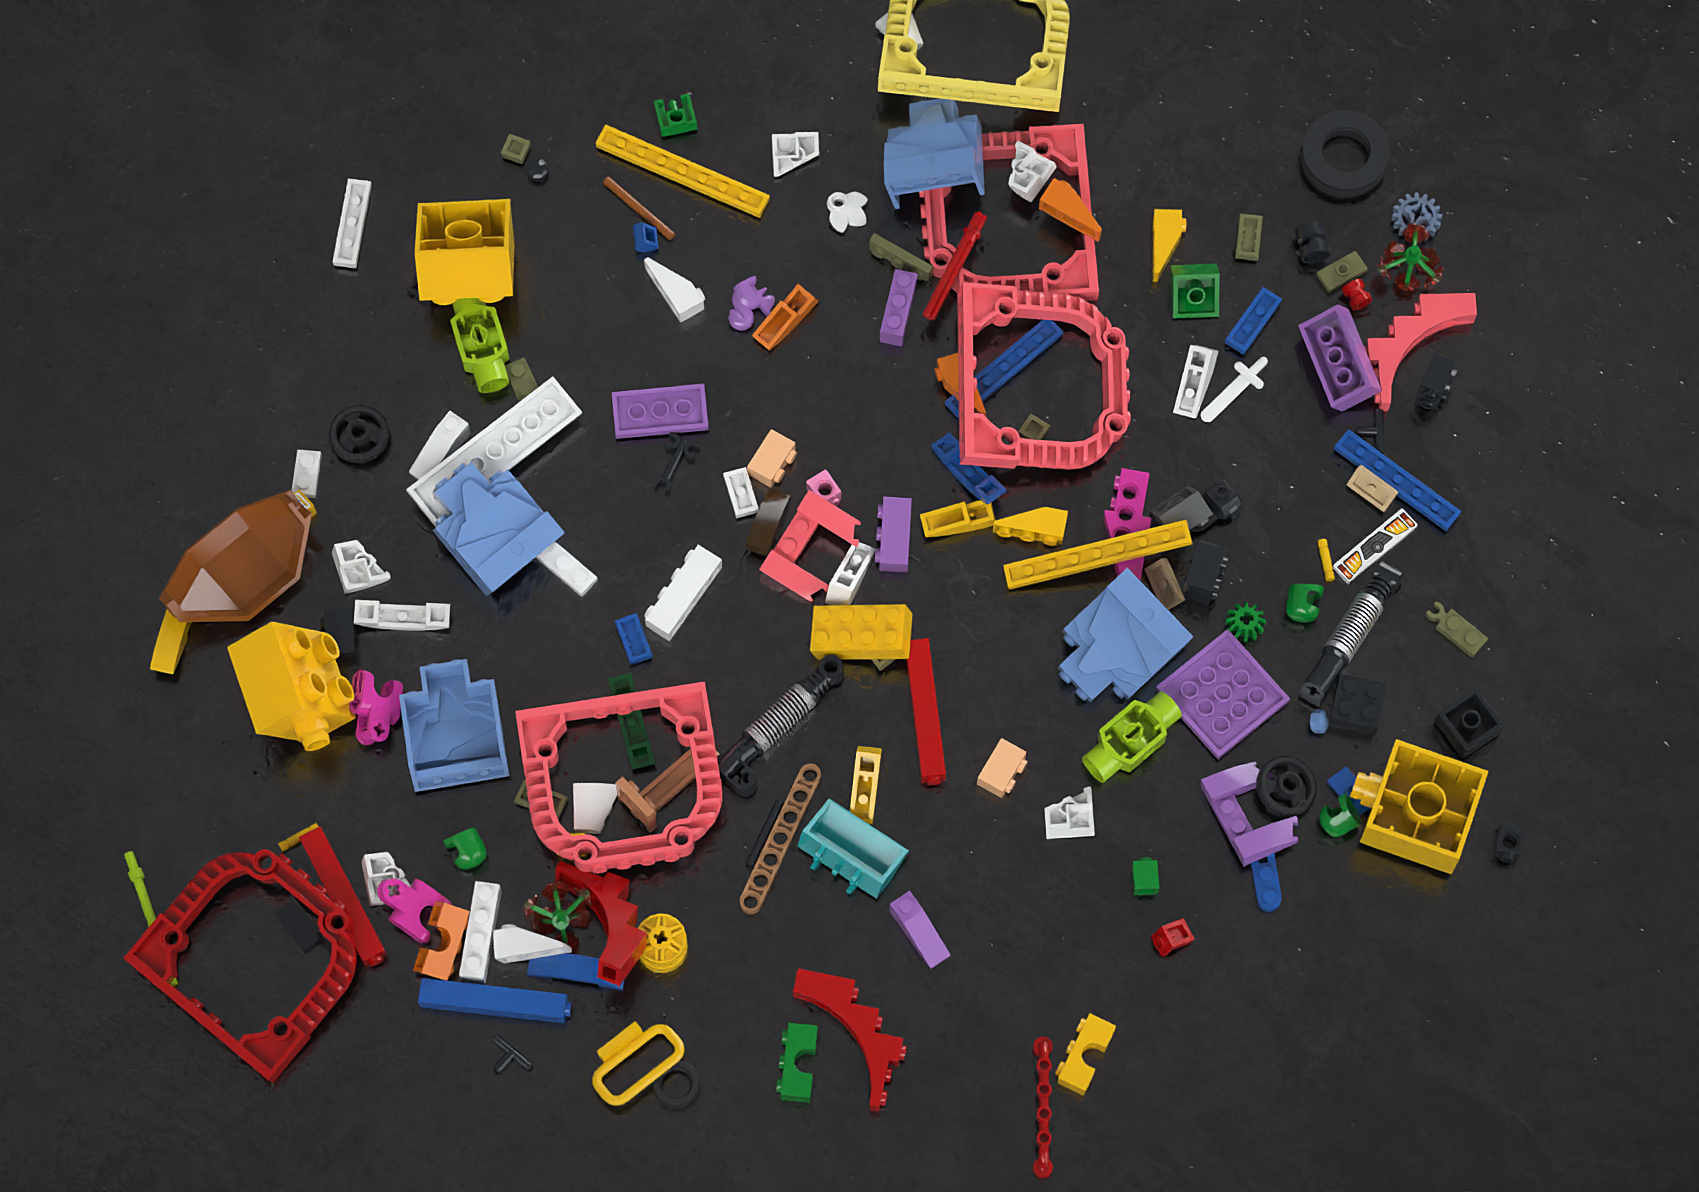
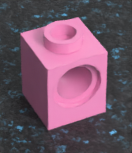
(824, 481)

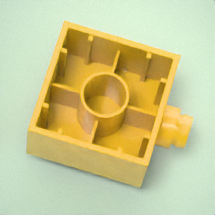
(464, 250)
(292, 683)
(1420, 805)

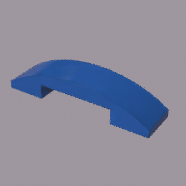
(971, 477)
(570, 968)

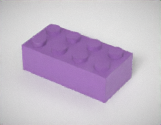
(1340, 358)

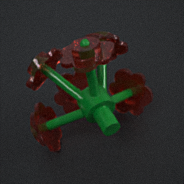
(1413, 255)
(547, 921)

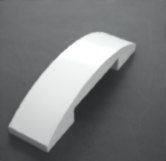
(401, 617)

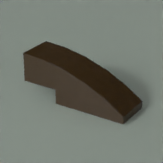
(767, 522)

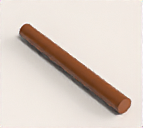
(639, 208)

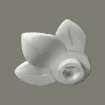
(849, 213)

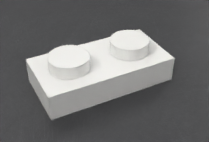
(307, 472)
(741, 492)

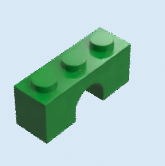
(794, 1084)

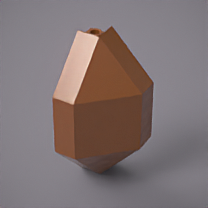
(240, 562)

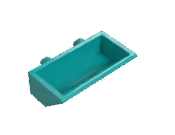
(851, 849)

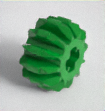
(1254, 619)

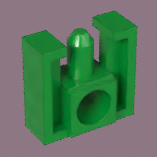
(685, 115)

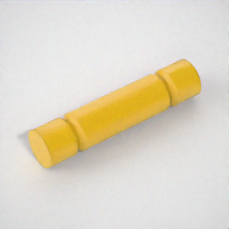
(1326, 560)
(293, 840)

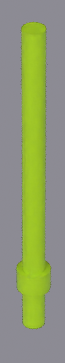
(136, 875)

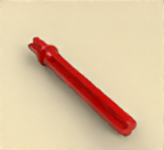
(958, 259)

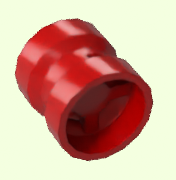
(1357, 295)

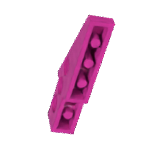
(1135, 483)

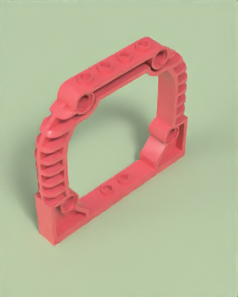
(1067, 149)
(980, 439)
(542, 728)

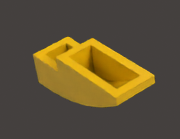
(958, 519)
(169, 644)

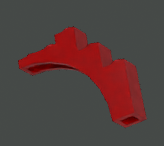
(618, 917)
(836, 996)

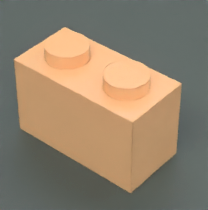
(772, 458)
(1002, 767)

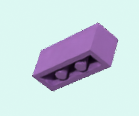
(898, 307)
(894, 534)

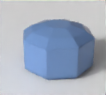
(1319, 721)

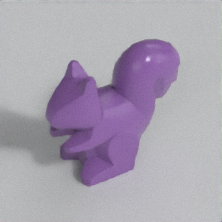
(745, 300)

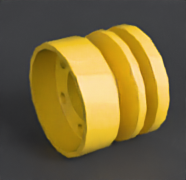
(672, 951)

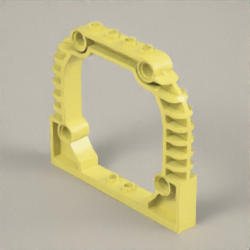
(1036, 89)

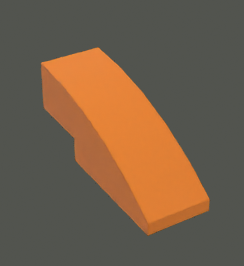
(785, 317)

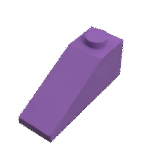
(919, 929)

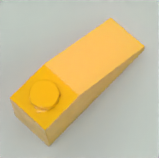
(1166, 236)
(865, 782)

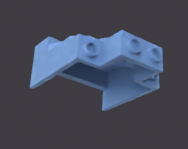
(934, 150)
(491, 525)
(1121, 640)
(453, 728)

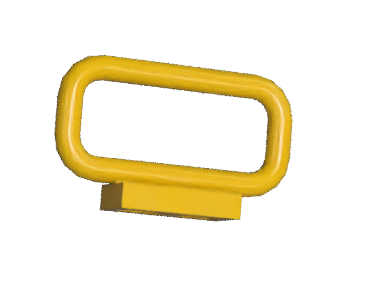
(624, 1045)

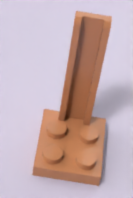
(658, 792)

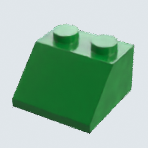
(1195, 290)

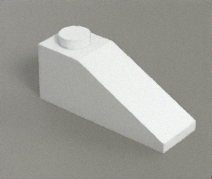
(677, 291)
(1195, 380)
(442, 443)
(849, 575)
(517, 944)

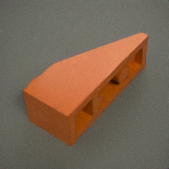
(1065, 205)
(948, 373)

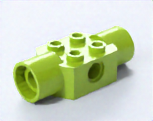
(481, 343)
(1131, 736)

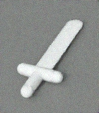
(1235, 388)

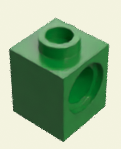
(1145, 876)

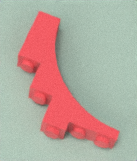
(1431, 314)

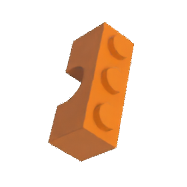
(451, 923)

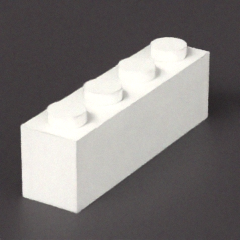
(683, 592)
(480, 933)

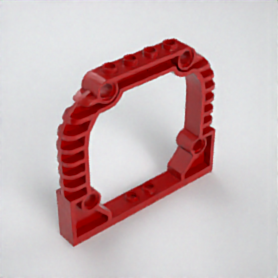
(158, 958)

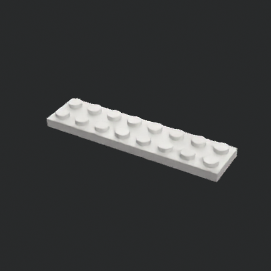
(502, 442)

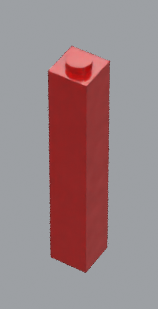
(925, 712)
(339, 887)

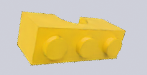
(1093, 1034)

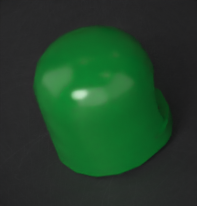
(1300, 603)
(1340, 820)
(470, 847)

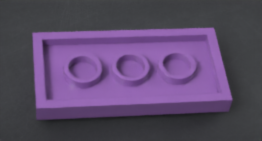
(660, 411)

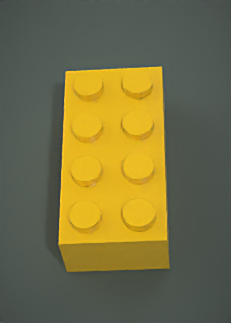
(861, 631)

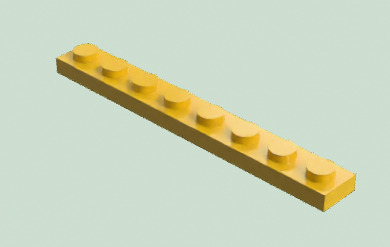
(682, 171)
(1097, 554)

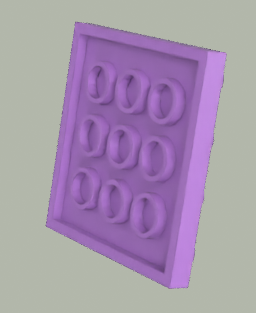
(1223, 694)

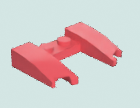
(781, 560)

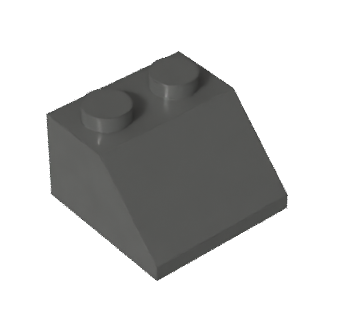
(1183, 506)

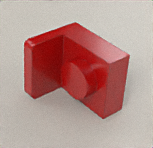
(1172, 936)

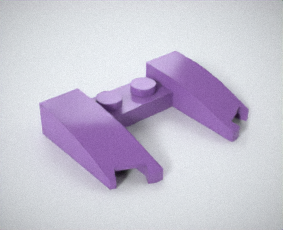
(1248, 843)

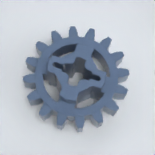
(1407, 210)

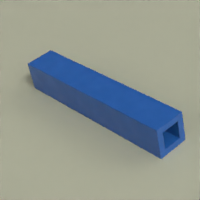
(494, 1000)

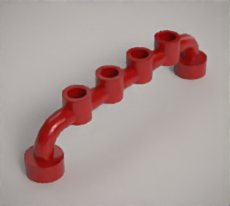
(1043, 1048)

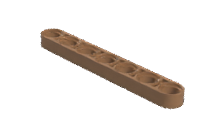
(778, 850)

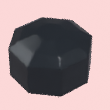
(537, 170)

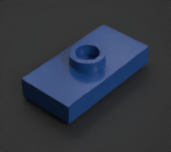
(633, 639)
(1343, 783)

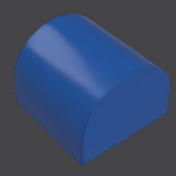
(645, 237)

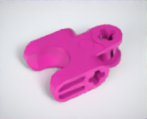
(374, 711)
(408, 905)

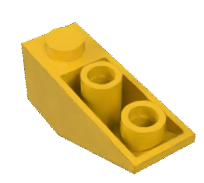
(1039, 524)

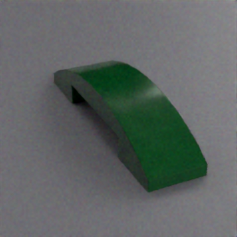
(632, 726)

